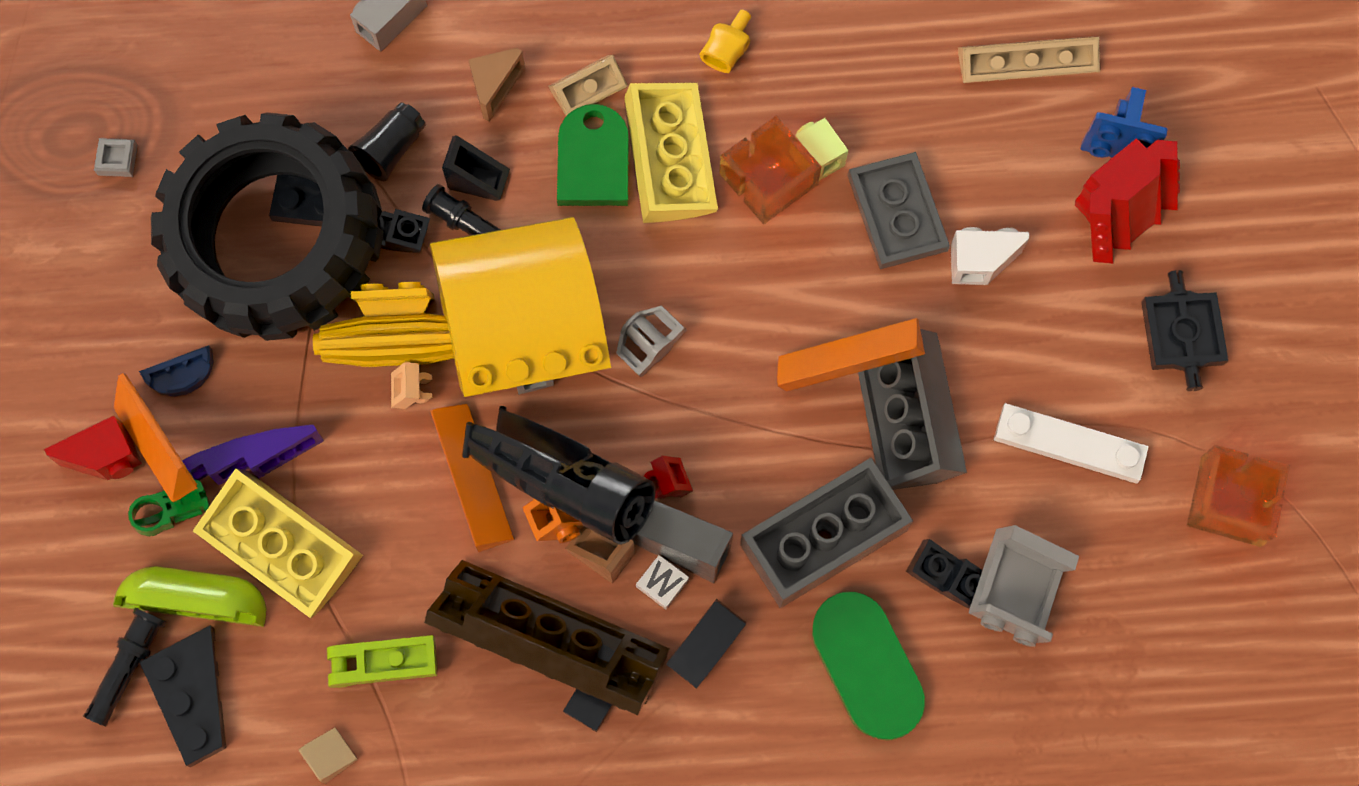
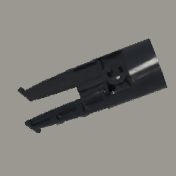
(563, 475)

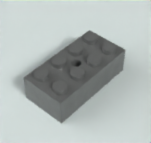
(856, 512)

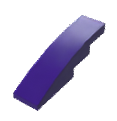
(258, 451)

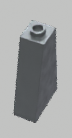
(685, 541)

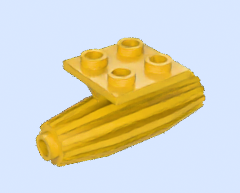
(389, 332)

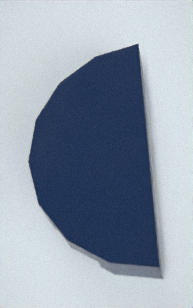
(180, 374)

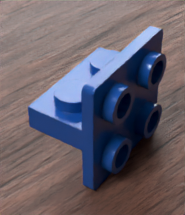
(1112, 133)

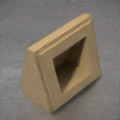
(328, 755)

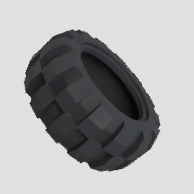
(224, 166)

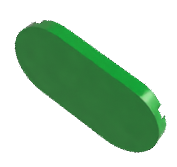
(868, 666)

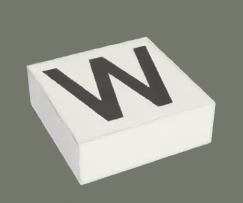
(662, 582)

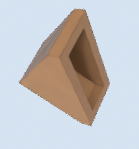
(495, 77)
(601, 553)

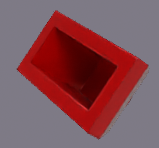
(98, 450)

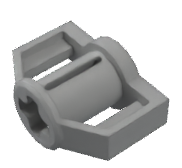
(662, 343)

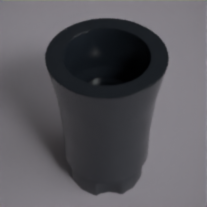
(388, 141)

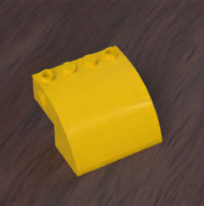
(520, 306)

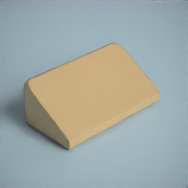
(588, 84)

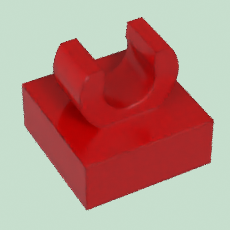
(670, 477)

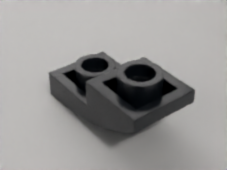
(403, 231)
(945, 572)
(706, 643)

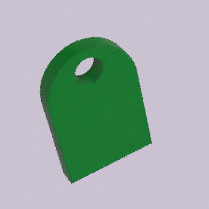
(593, 160)

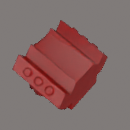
(1128, 195)

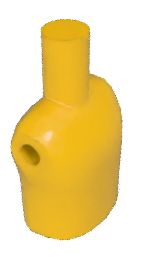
(726, 43)

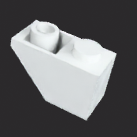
(983, 255)

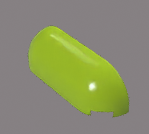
(192, 595)

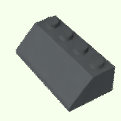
(913, 419)

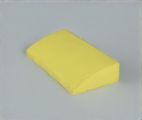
(670, 151)
(277, 542)

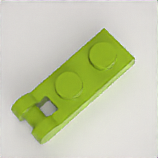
(383, 661)

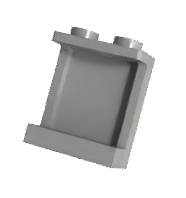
(1020, 584)

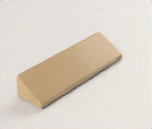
(1029, 59)

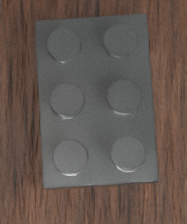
(898, 210)

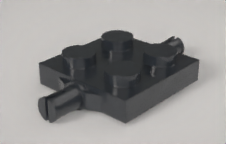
(1184, 331)

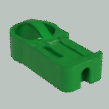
(180, 510)

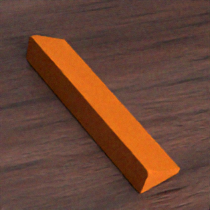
(850, 355)
(152, 441)
(472, 480)

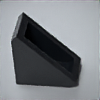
(473, 171)

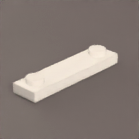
(1071, 443)

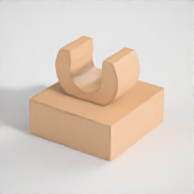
(405, 386)

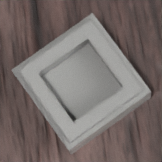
(115, 157)

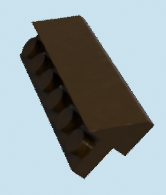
(547, 636)

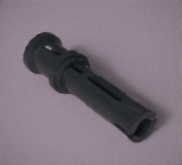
(455, 212)
(131, 650)

